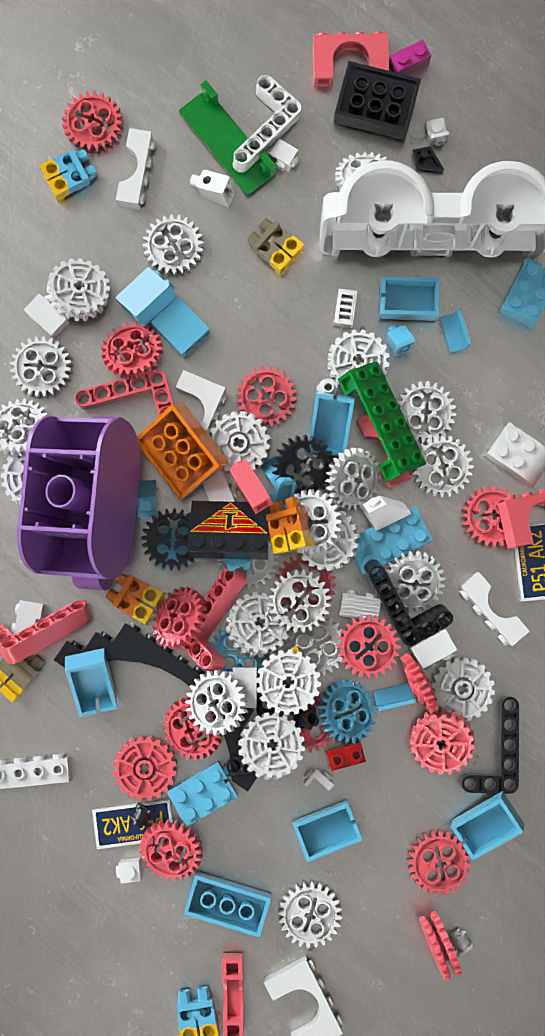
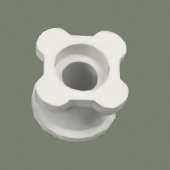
(328, 382)
(461, 942)

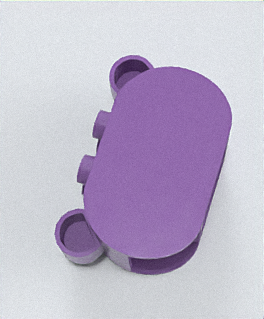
(79, 499)

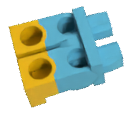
(66, 173)
(197, 1010)

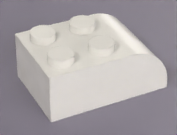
(518, 455)

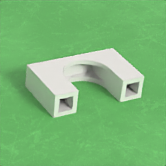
(206, 392)
(301, 976)

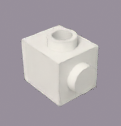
(284, 155)
(130, 870)

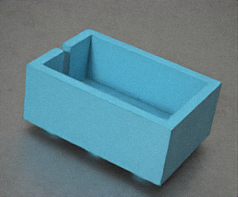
(527, 294)
(409, 298)
(332, 421)
(91, 679)
(202, 793)
(487, 825)
(327, 830)

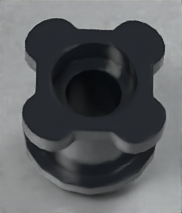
(306, 719)
(141, 815)

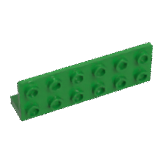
(224, 137)
(386, 418)

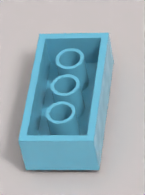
(391, 540)
(227, 904)

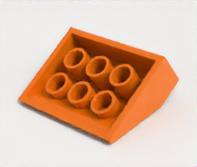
(181, 450)

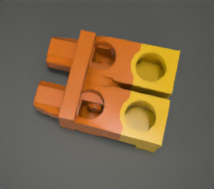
(288, 527)
(129, 595)

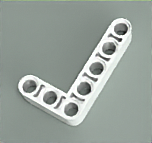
(270, 127)

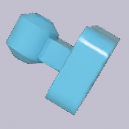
(283, 489)

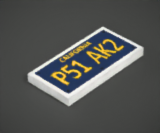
(531, 565)
(115, 827)

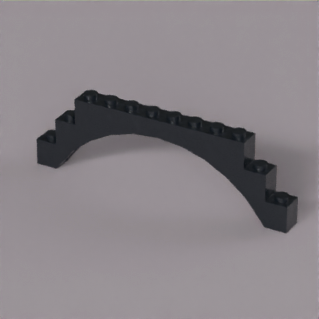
(136, 647)

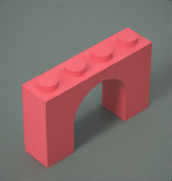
(328, 46)
(250, 486)
(515, 517)

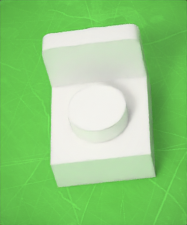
(436, 132)

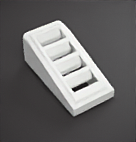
(345, 322)

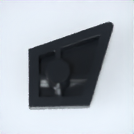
(426, 159)

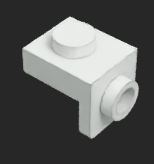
(324, 778)

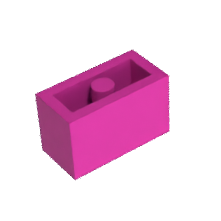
(410, 58)

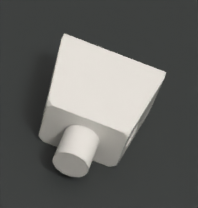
(214, 187)

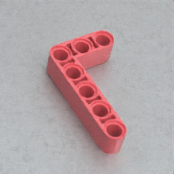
(131, 391)
(217, 603)
(43, 633)

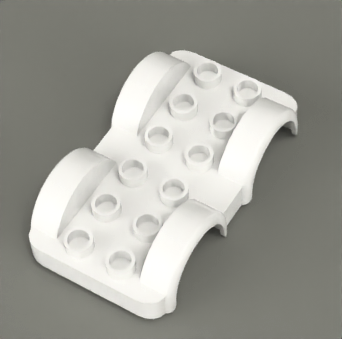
(399, 204)

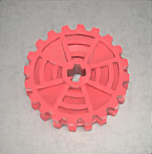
(442, 756)
(142, 783)
(440, 946)

